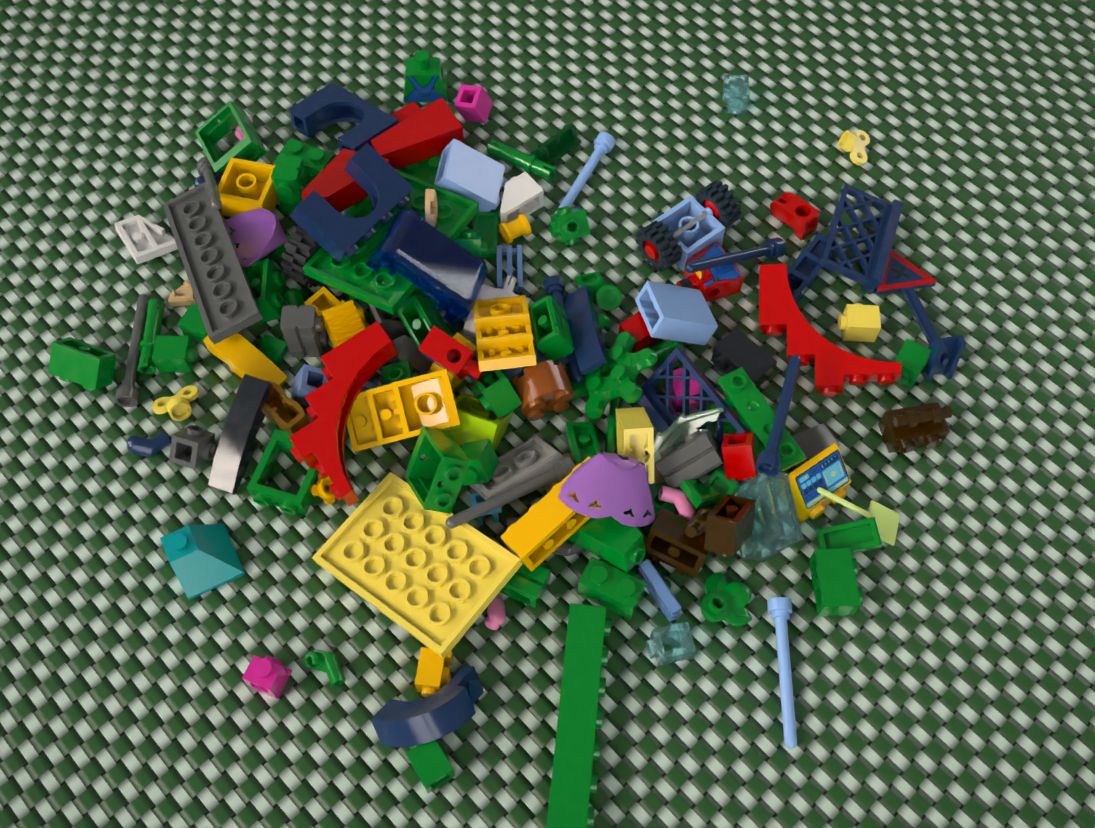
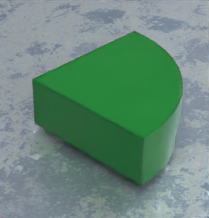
(273, 348)
(699, 494)

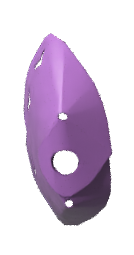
(256, 234)
(616, 485)

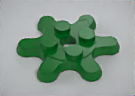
(621, 380)

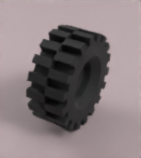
(297, 254)

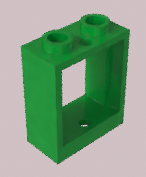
(212, 131)
(442, 462)
(268, 496)

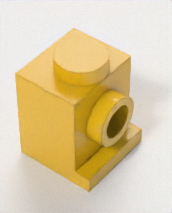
(432, 672)

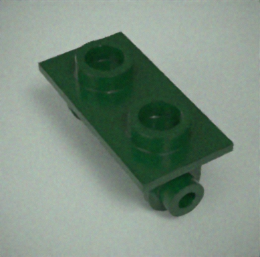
(557, 145)

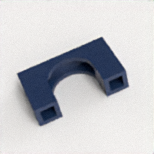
(337, 105)
(341, 233)

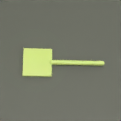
(886, 519)

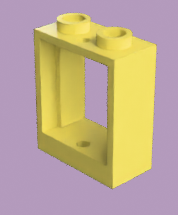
(635, 436)

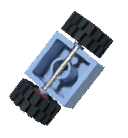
(689, 227)

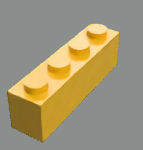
(544, 527)

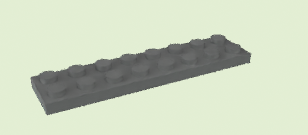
(212, 265)

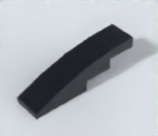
(238, 434)

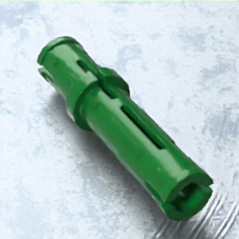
(529, 163)
(152, 328)

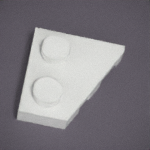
(144, 239)

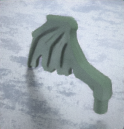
(683, 427)

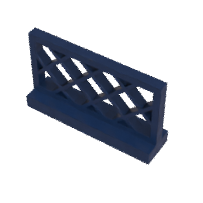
(878, 244)
(661, 411)

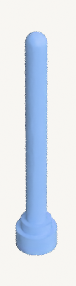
(603, 144)
(780, 611)

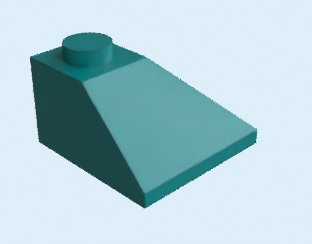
(202, 557)

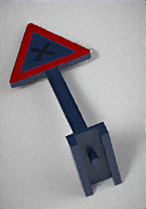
(904, 278)

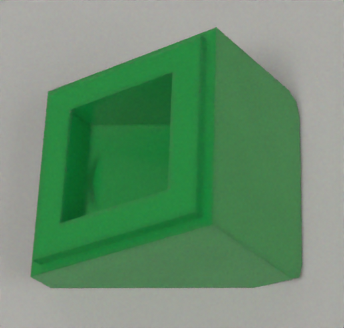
(592, 280)

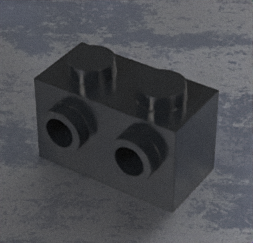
(740, 351)

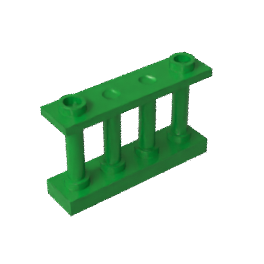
(756, 416)

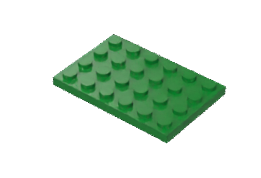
(379, 287)

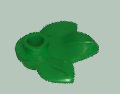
(730, 599)

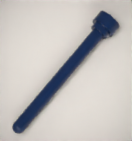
(772, 249)
(555, 287)
(769, 460)

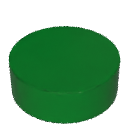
(608, 297)

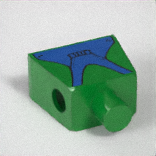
(425, 79)

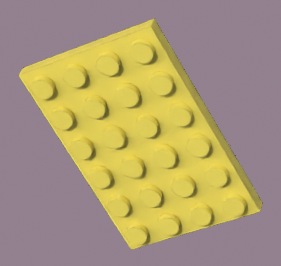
(417, 567)

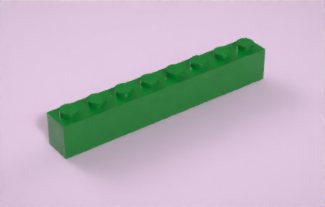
(579, 718)

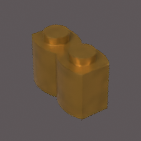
(284, 411)

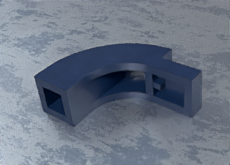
(432, 717)

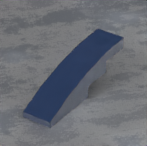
(806, 268)
(585, 330)

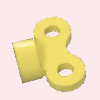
(852, 143)
(177, 405)

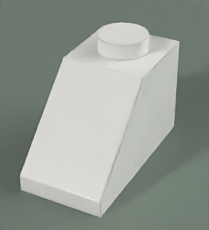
(520, 196)

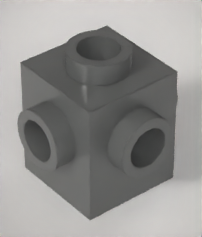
(192, 447)

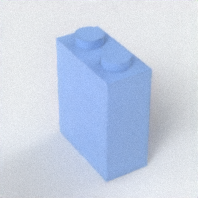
(470, 175)
(676, 313)

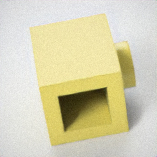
(860, 322)

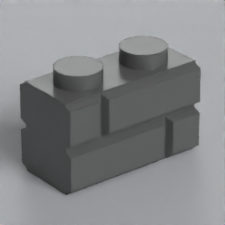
(303, 331)
(690, 460)

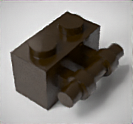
(915, 427)
(725, 525)
(672, 546)

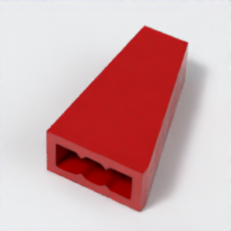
(419, 136)
(336, 185)

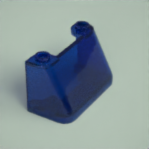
(431, 263)

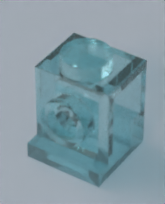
(736, 93)
(678, 636)

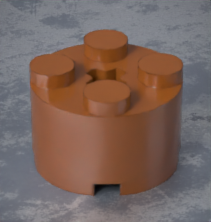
(543, 389)

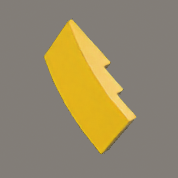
(503, 333)
(401, 410)

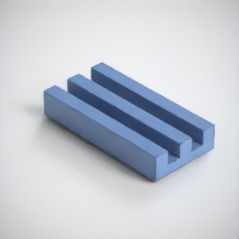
(509, 251)
(659, 590)

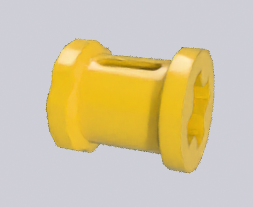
(515, 228)

